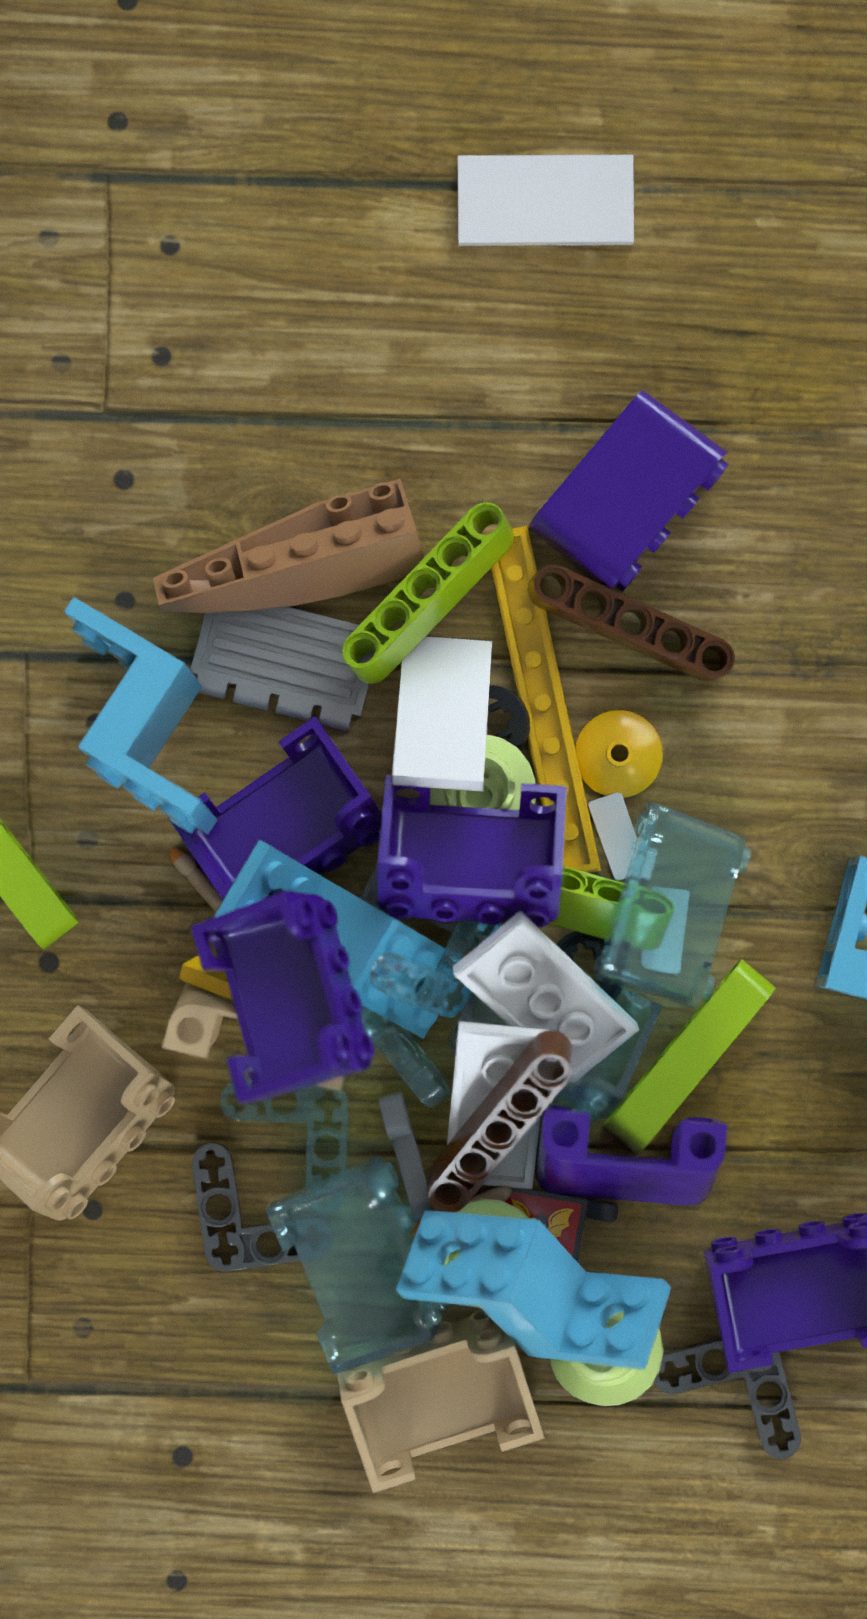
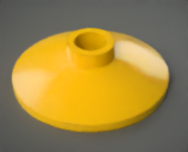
(595, 759)

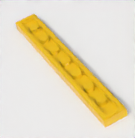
(543, 695)

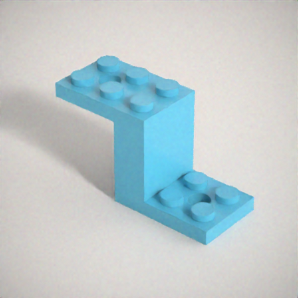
(139, 717)
(360, 927)
(842, 965)
(534, 1289)

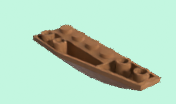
(302, 558)

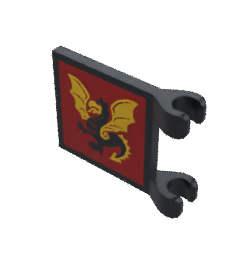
(562, 1214)

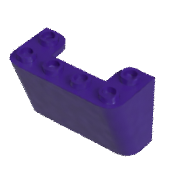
(628, 492)
(302, 807)
(471, 859)
(288, 993)
(682, 1180)
(789, 1289)

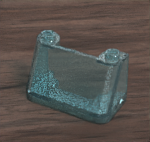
(672, 906)

